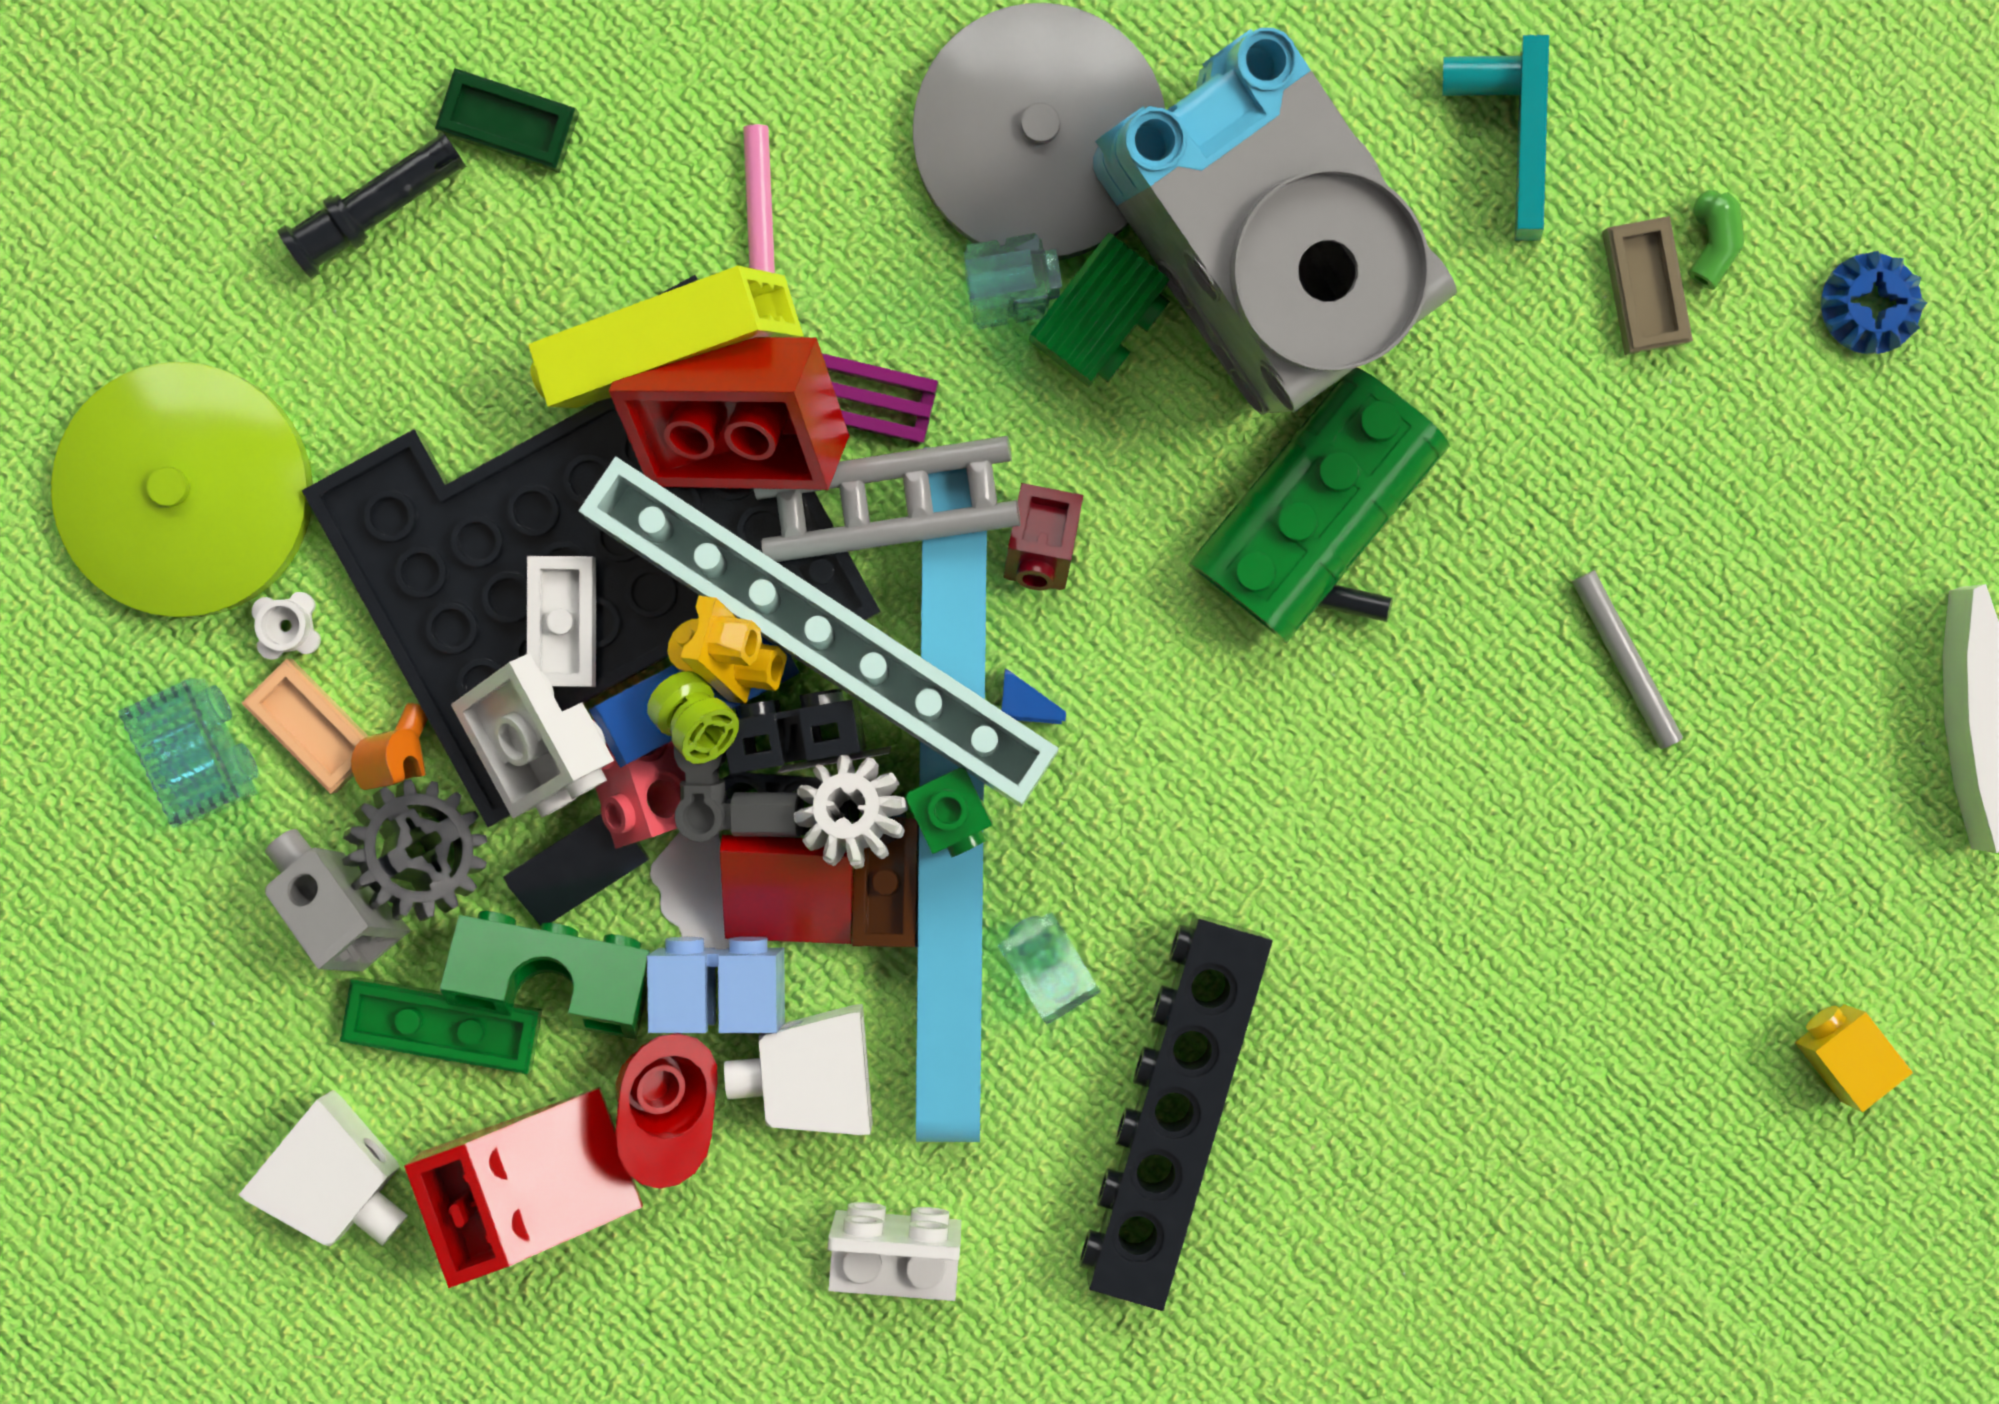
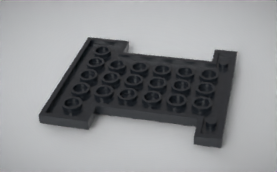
(450, 563)

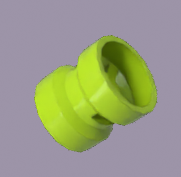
(696, 720)

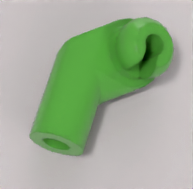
(1725, 235)

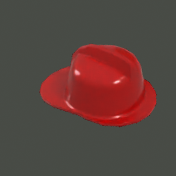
(665, 1110)

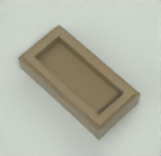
(1647, 285)

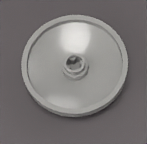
(1015, 122)

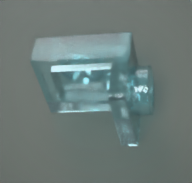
(1048, 966)

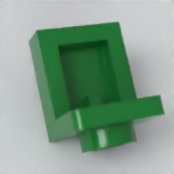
(950, 813)

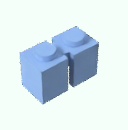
(684, 986)

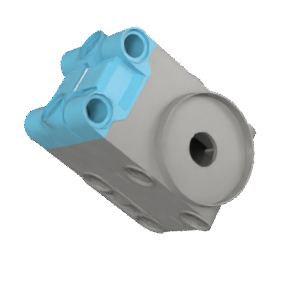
(1272, 224)

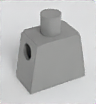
(324, 909)

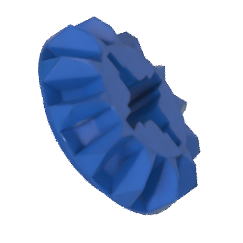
(1853, 323)

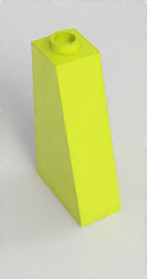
(682, 323)

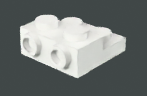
(528, 743)

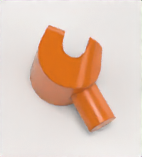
(391, 755)

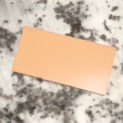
(307, 723)

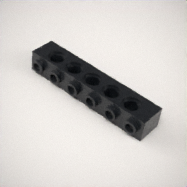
(1146, 1269)

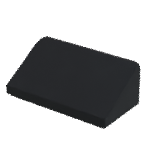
(572, 871)

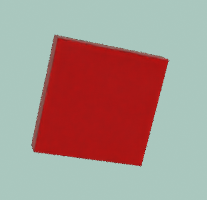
(784, 891)

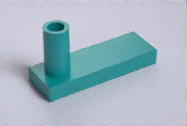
(1528, 78)

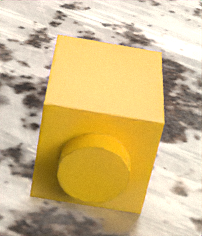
(1852, 1056)

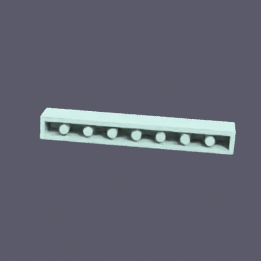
(819, 632)

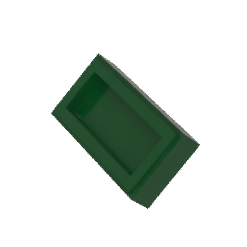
(507, 120)

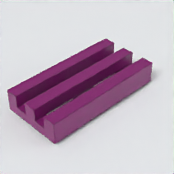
(890, 377)

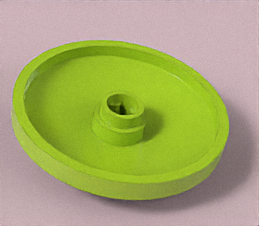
(181, 490)

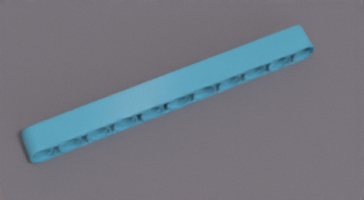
(947, 886)

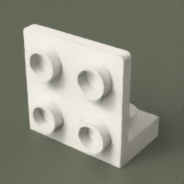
(894, 1252)

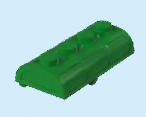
(1320, 502)

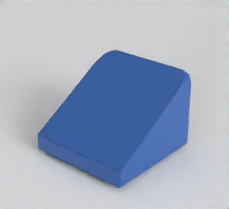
(1028, 704)

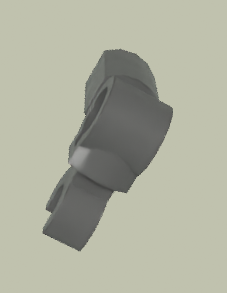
(707, 810)

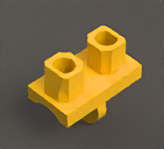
(726, 652)

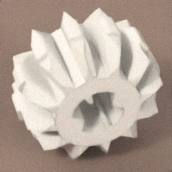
(860, 789)

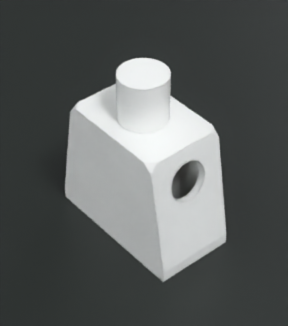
(810, 1074)
(328, 1177)

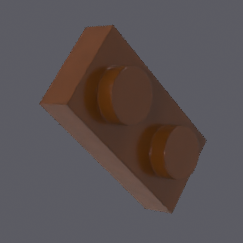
(888, 894)

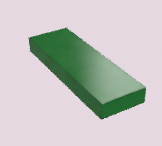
(425, 1025)

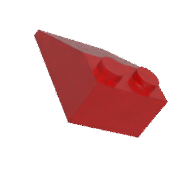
(737, 417)

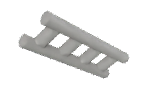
(921, 520)

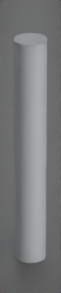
(1627, 659)

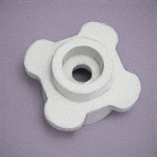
(268, 620)

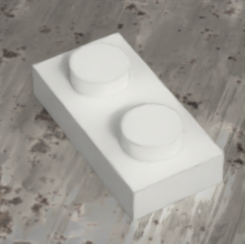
(562, 618)

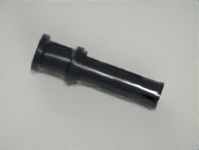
(347, 219)

